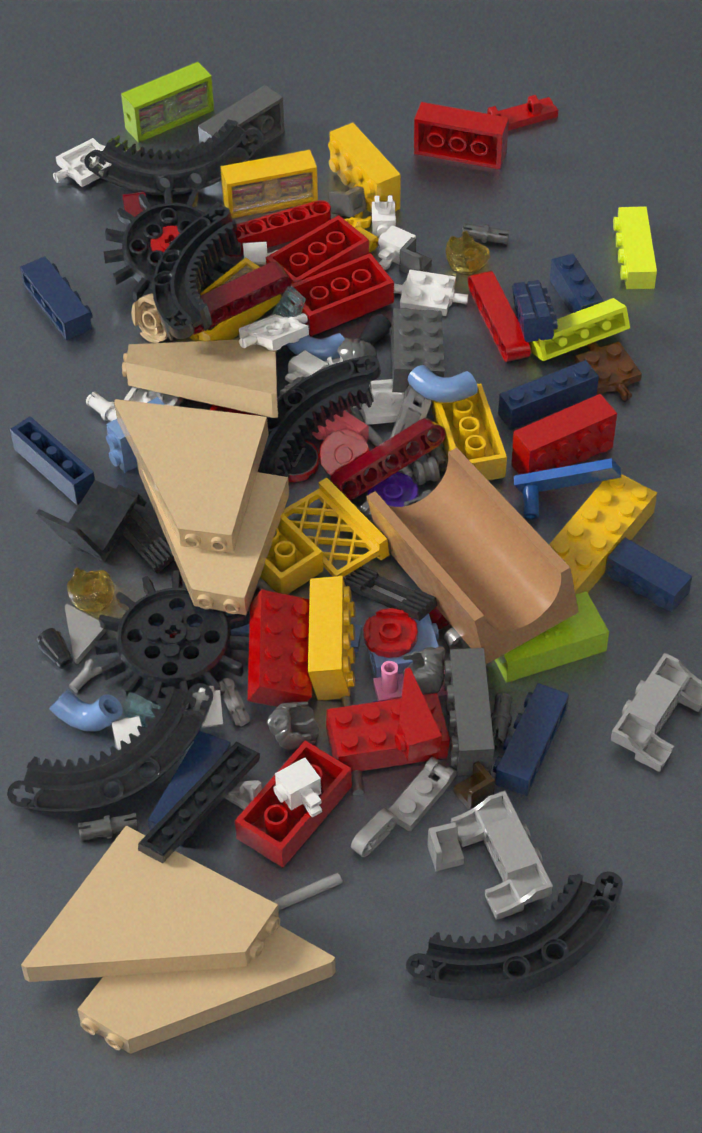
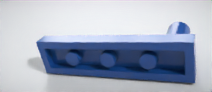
(535, 482)

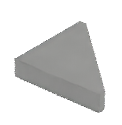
(82, 632)
(244, 793)

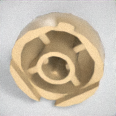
(146, 316)

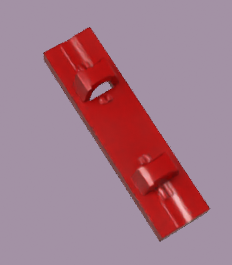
(521, 115)

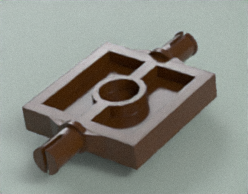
(613, 367)

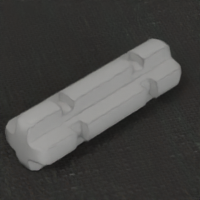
(234, 702)

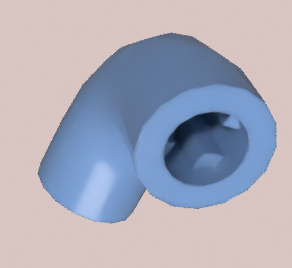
(320, 348)
(442, 388)
(85, 715)

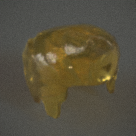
(465, 254)
(90, 590)

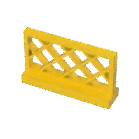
(353, 522)

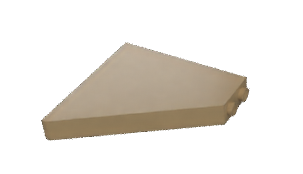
(207, 373)
(197, 466)
(226, 578)
(151, 919)
(155, 1007)

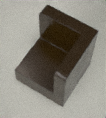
(476, 787)

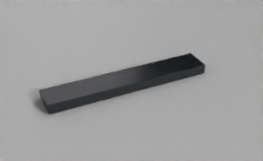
(198, 802)

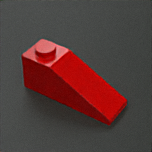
(417, 729)

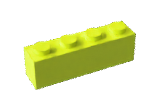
(636, 248)
(583, 328)

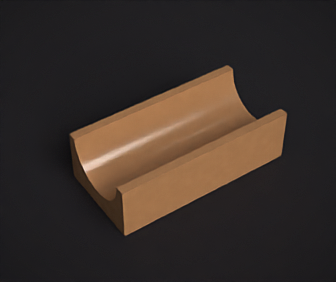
(478, 560)

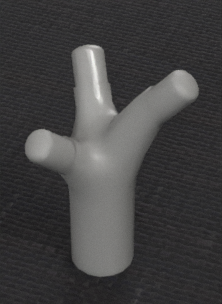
(85, 675)

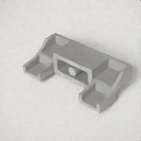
(652, 706)
(511, 851)

